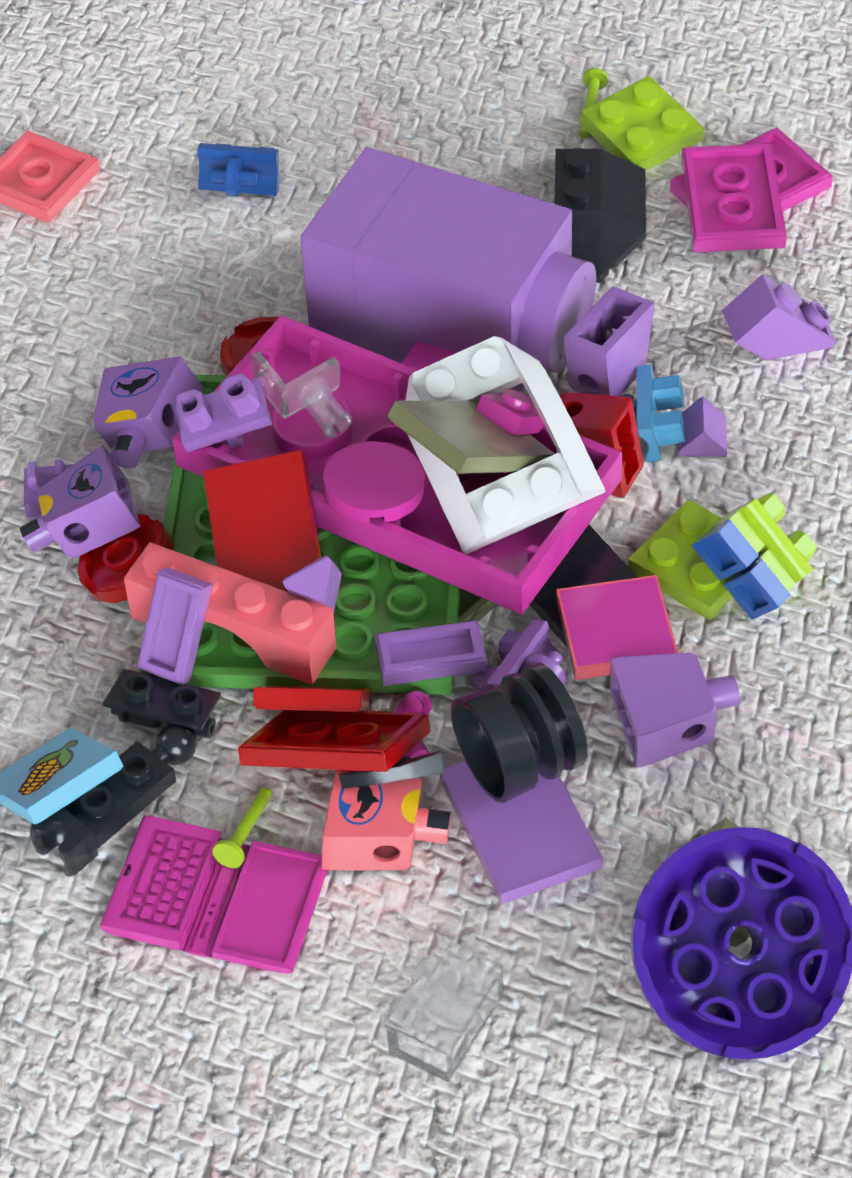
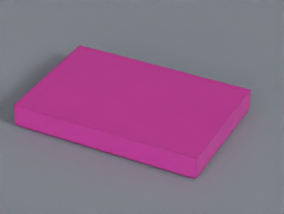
(796, 171)
(733, 198)

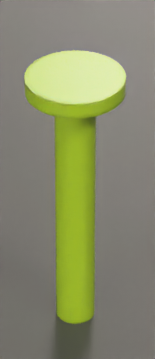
(595, 80)
(230, 852)

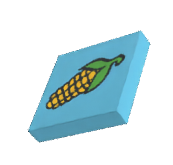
(56, 775)

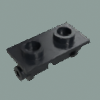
(154, 699)

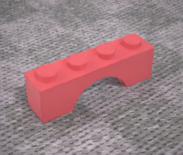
(282, 628)

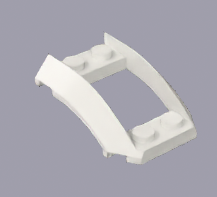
(528, 493)

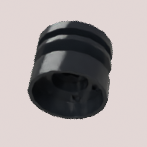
(519, 732)

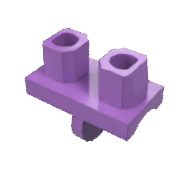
(223, 413)
(521, 650)

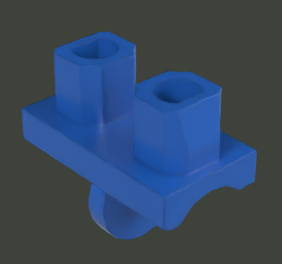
(238, 169)

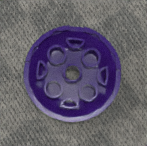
(797, 954)

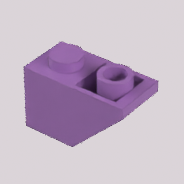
(776, 321)

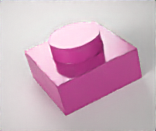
(511, 412)

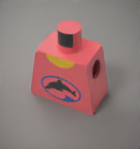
(379, 825)

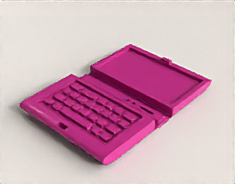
(197, 906)

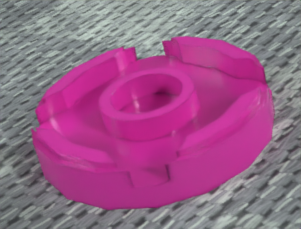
(373, 481)

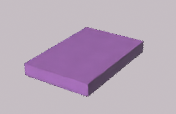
(526, 840)

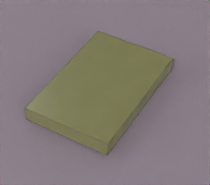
(466, 437)

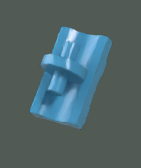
(656, 395)

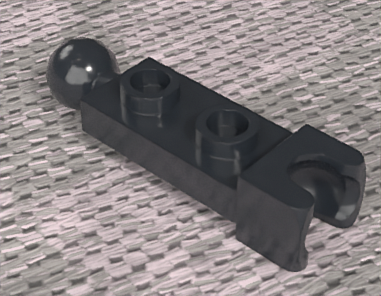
(115, 801)

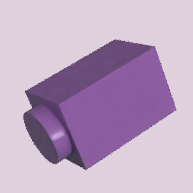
(441, 263)

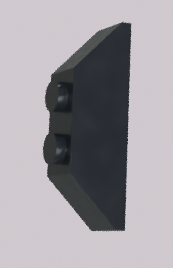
(605, 204)

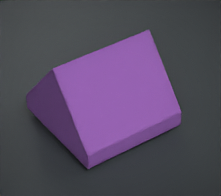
(703, 431)
(316, 582)

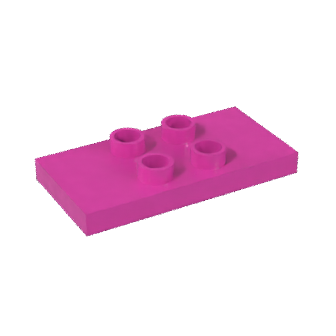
(501, 572)

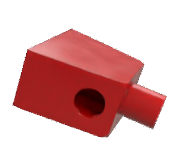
(611, 423)

